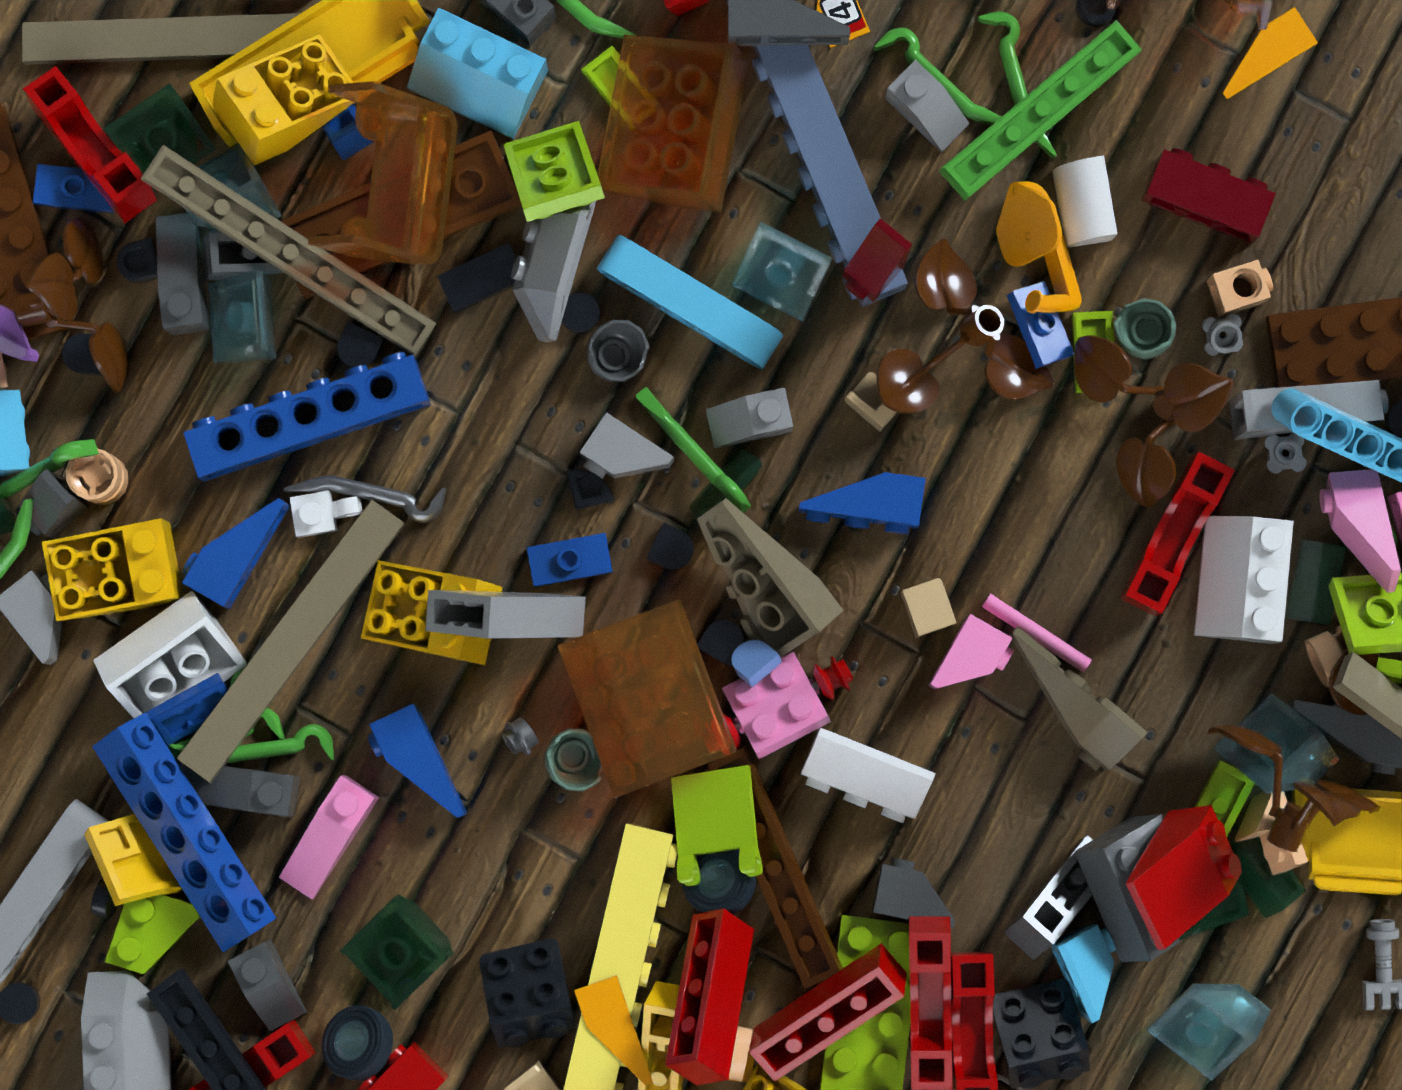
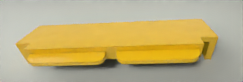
(364, 35)
(1359, 852)

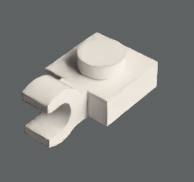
(318, 513)

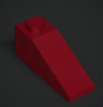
(876, 261)

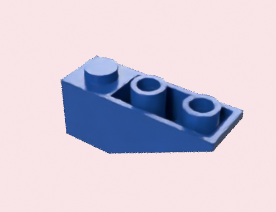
(880, 499)

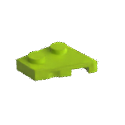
(149, 930)

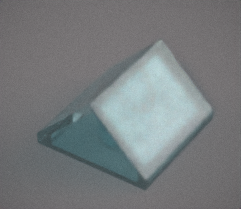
(782, 271)
(242, 318)

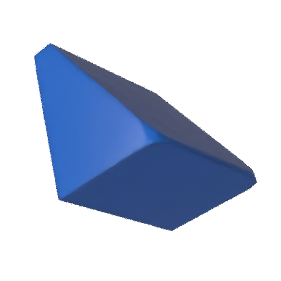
(344, 133)

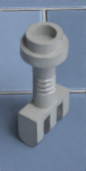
(1382, 932)

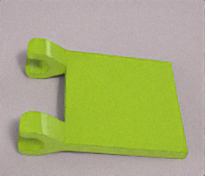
(715, 816)

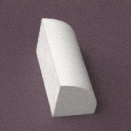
(1085, 202)

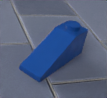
(229, 560)
(412, 751)

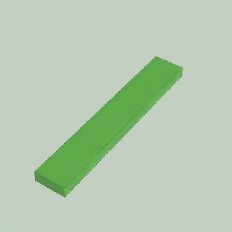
(1040, 110)

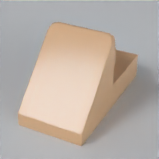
(1258, 824)

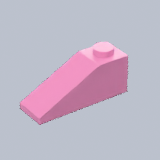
(1362, 522)
(328, 835)

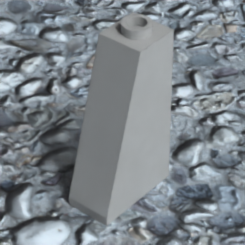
(1253, 416)
(505, 614)

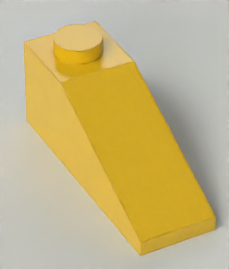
(656, 1034)

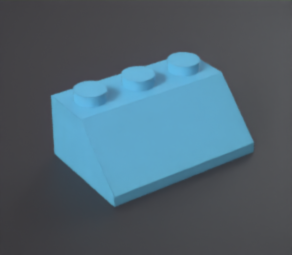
(476, 73)

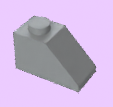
(927, 106)
(750, 418)
(621, 451)
(32, 614)

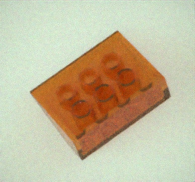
(673, 121)
(647, 698)

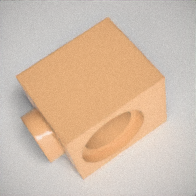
(1223, 293)

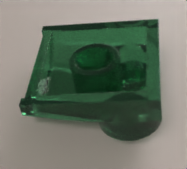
(159, 122)
(399, 949)

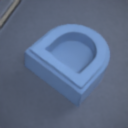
(754, 661)

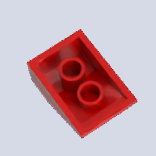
(1183, 873)

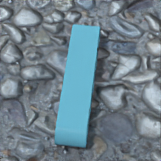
(690, 302)
(1375, 449)

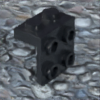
(527, 993)
(1040, 1034)

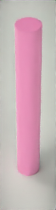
(1037, 632)

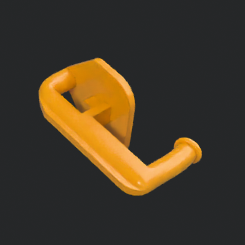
(1033, 230)

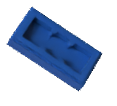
(67, 189)
(1041, 331)
(569, 560)
(187, 710)

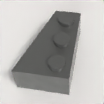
(1107, 866)

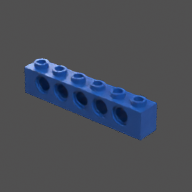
(207, 433)
(183, 831)

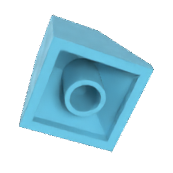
(1087, 967)

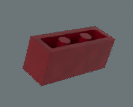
(1209, 195)

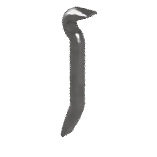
(372, 492)

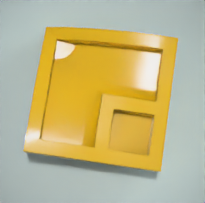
(129, 861)

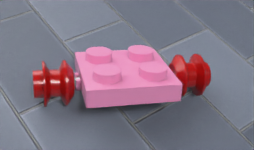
(783, 703)

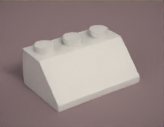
(1243, 578)
(168, 656)
(866, 775)

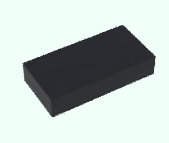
(479, 278)

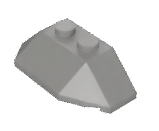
(549, 267)
(123, 1035)

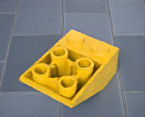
(281, 98)
(113, 570)
(399, 612)

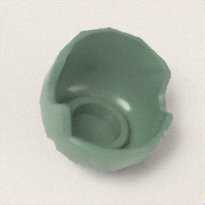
(1145, 328)
(573, 760)

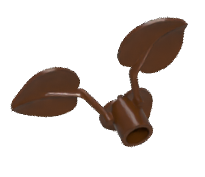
(948, 283)
(55, 300)
(1189, 398)
(1292, 821)

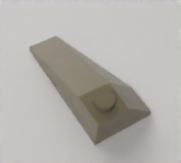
(774, 590)
(1092, 723)

